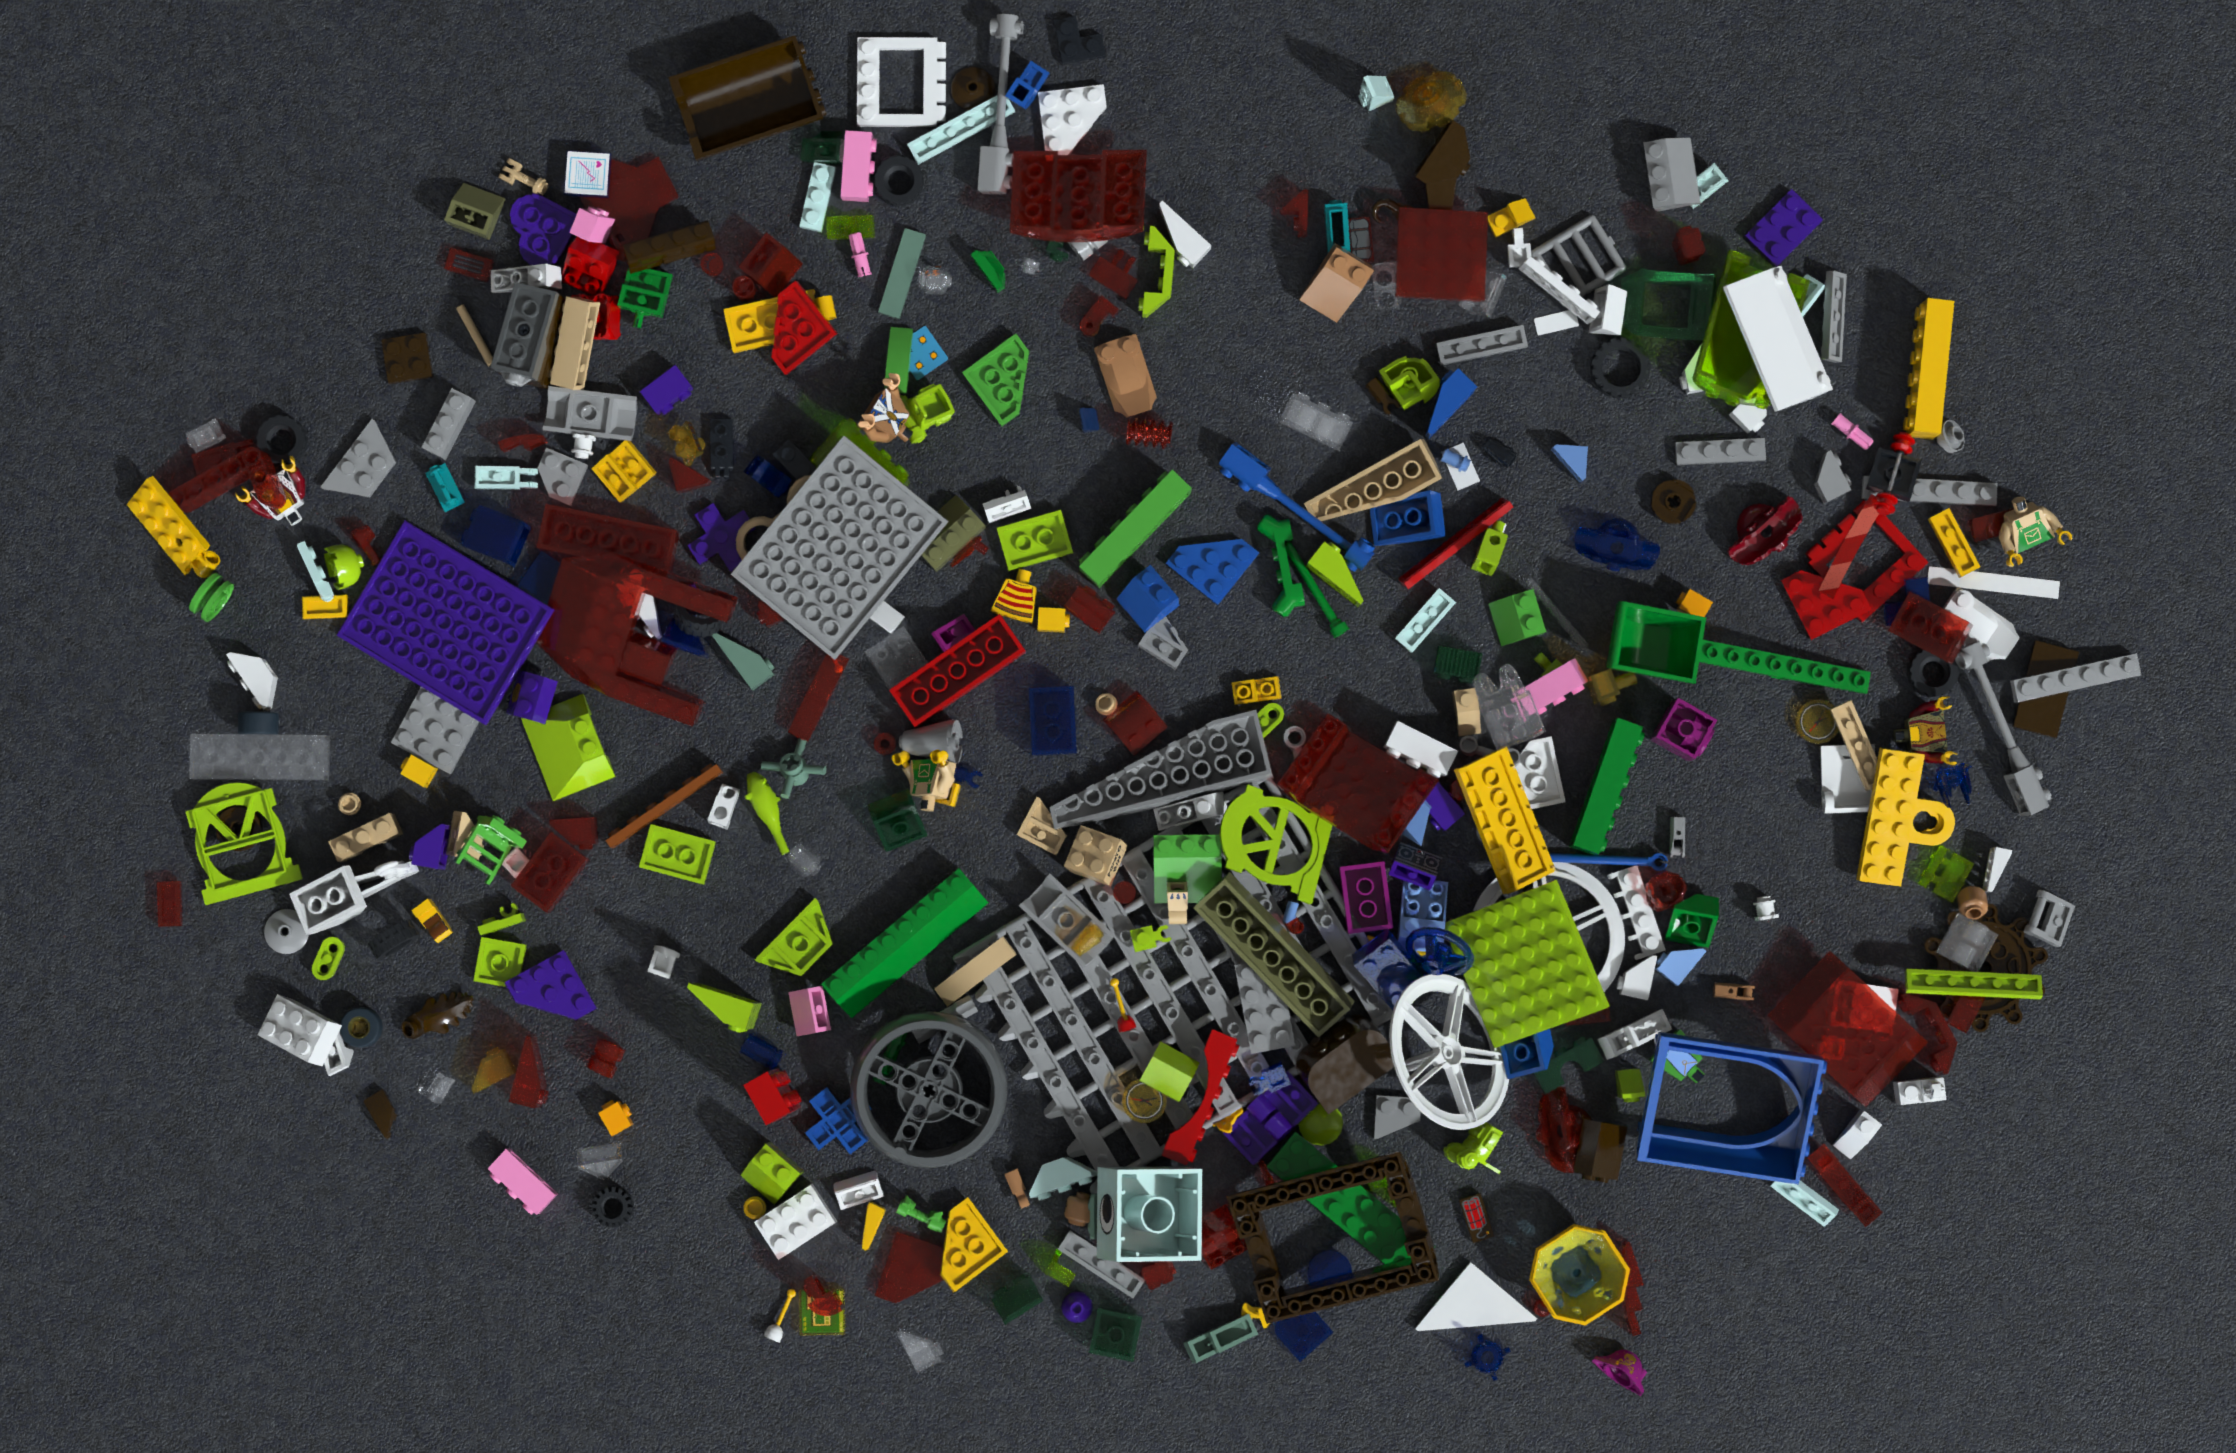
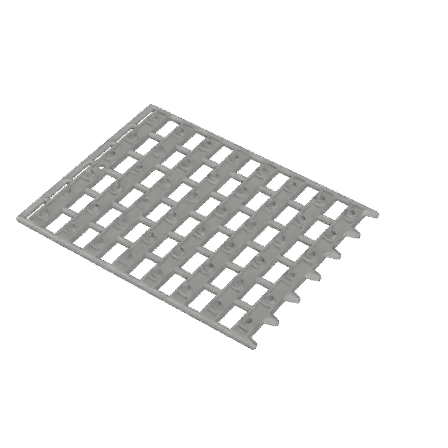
(1044, 1063)

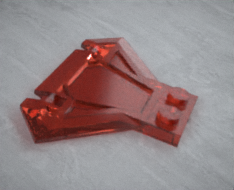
(634, 200)

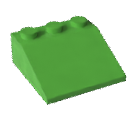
(1189, 860)

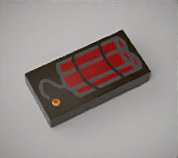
(1476, 1218)

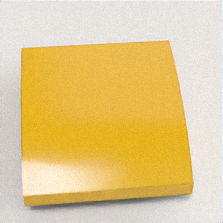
(624, 470)

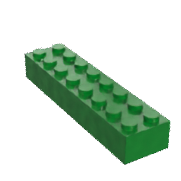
(1351, 1208)

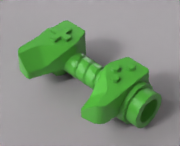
(933, 1219)

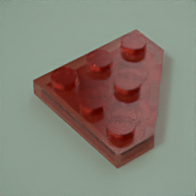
(909, 1268)

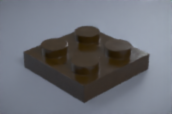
(407, 358)

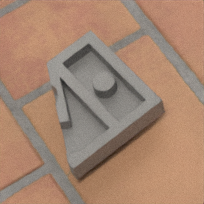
(1164, 643)
(1393, 1114)

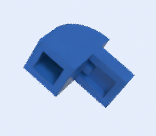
(1026, 87)

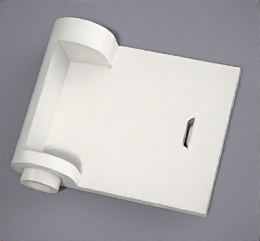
(1840, 782)

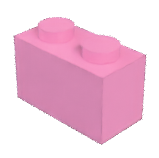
(592, 224)
(809, 1011)

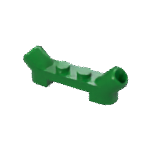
(1291, 594)

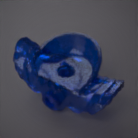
(1596, 545)

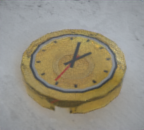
(1816, 722)
(1143, 1102)

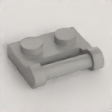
(2055, 921)

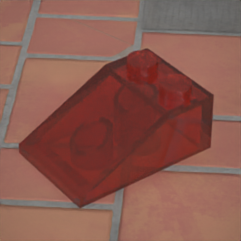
(530, 1079)

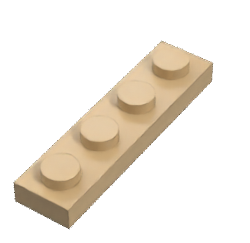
(1856, 742)

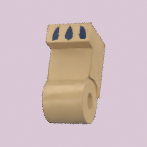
(1177, 902)

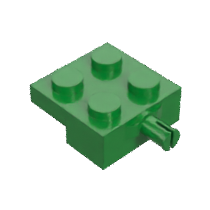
(645, 294)

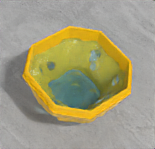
(1601, 1277)

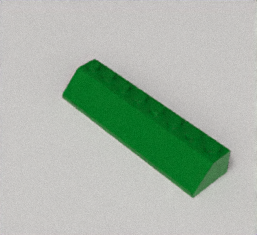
(905, 943)

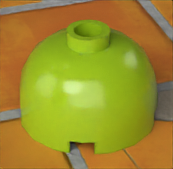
(343, 565)

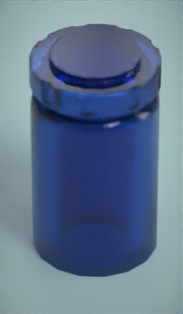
(761, 1051)

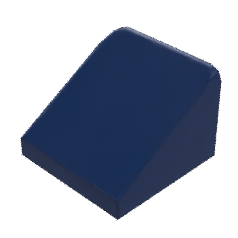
(1089, 419)

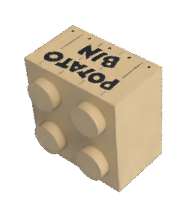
(1095, 855)

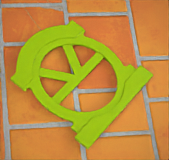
(255, 799)
(1248, 804)

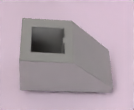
(1830, 480)

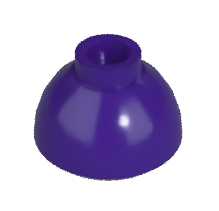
(1077, 1307)

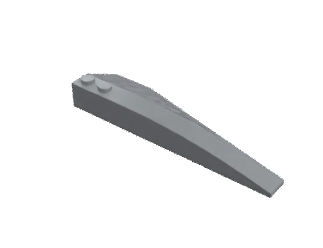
(1204, 762)

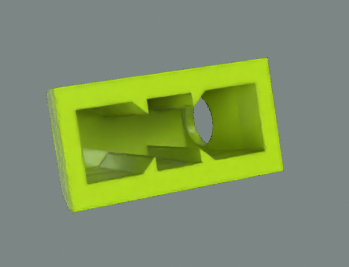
(1489, 555)

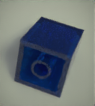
(496, 535)

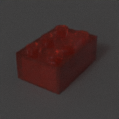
(1930, 627)
(550, 872)

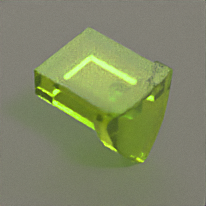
(1059, 1272)

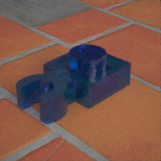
(1273, 1078)

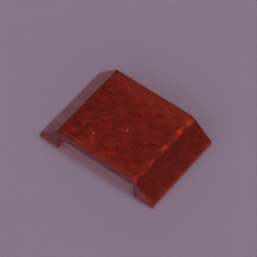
(1356, 785)
(1849, 1026)

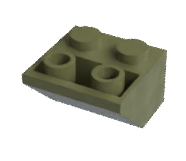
(474, 211)

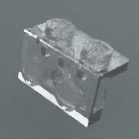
(1493, 287)

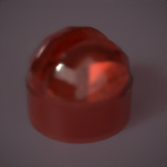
(1539, 1312)

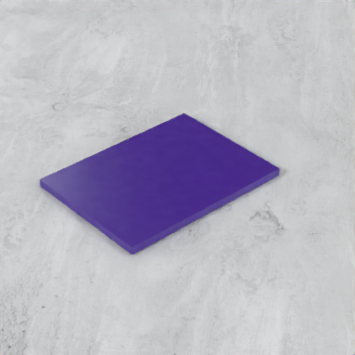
(445, 622)

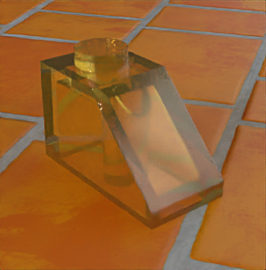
(493, 1069)

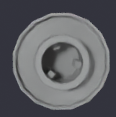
(1951, 437)

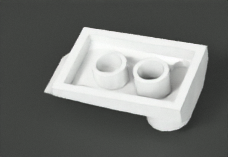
(1988, 625)

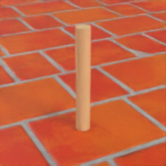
(475, 334)

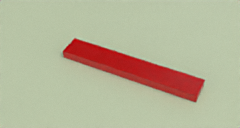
(1455, 543)

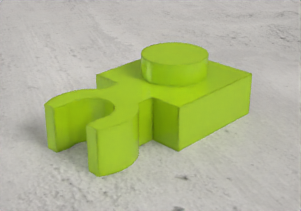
(1145, 938)

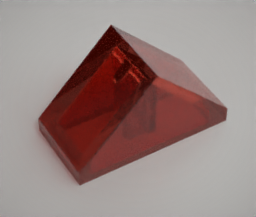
(686, 478)

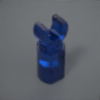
(961, 775)

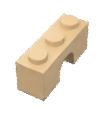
(366, 836)

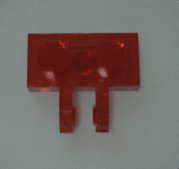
(1113, 277)

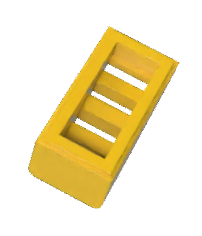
(872, 1221)

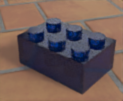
(1052, 721)
(1387, 966)

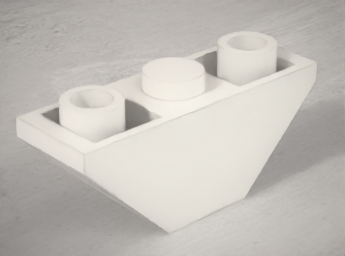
(256, 677)

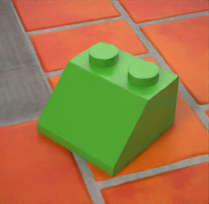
(1517, 617)

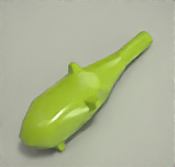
(765, 805)

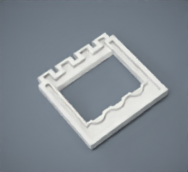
(868, 82)

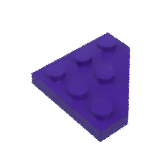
(552, 988)

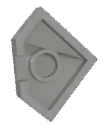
(561, 475)

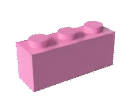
(858, 166)
(1556, 684)
(522, 1182)

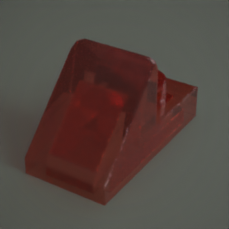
(1299, 207)

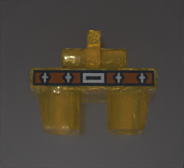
(687, 443)

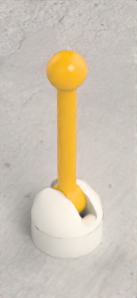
(774, 1331)

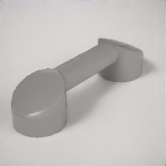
(1469, 747)

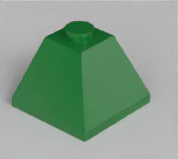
(1694, 921)

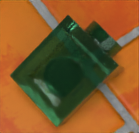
(1055, 254)

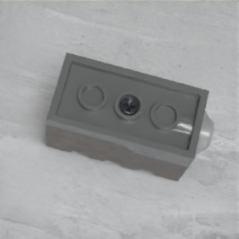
(529, 336)

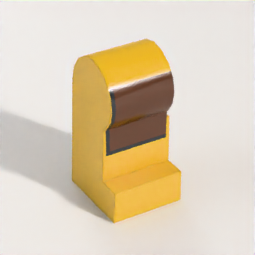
(432, 920)

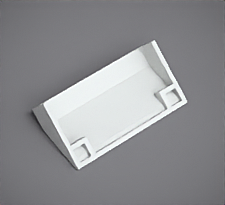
(1778, 338)

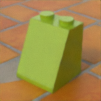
(771, 1172)

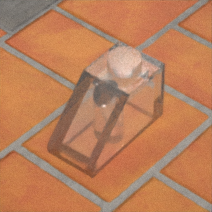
(920, 1349)

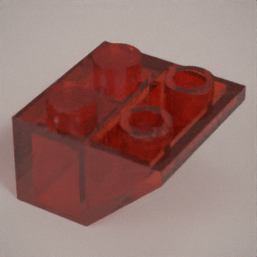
(770, 265)
(1220, 1238)

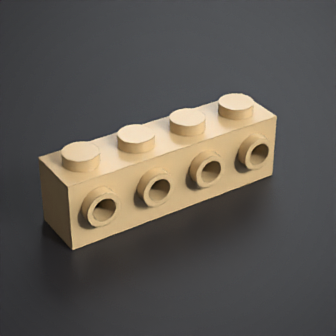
(574, 343)

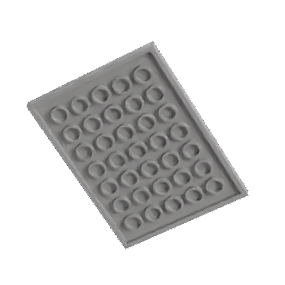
(839, 547)

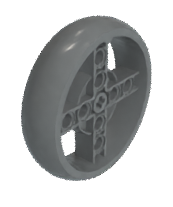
(949, 1082)

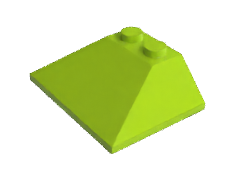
(569, 748)

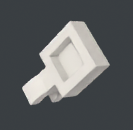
(1518, 251)

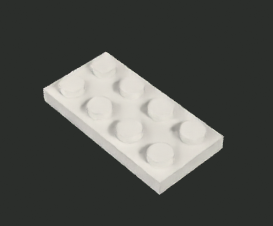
(1553, 284)

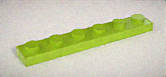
(1973, 983)

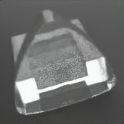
(438, 1088)

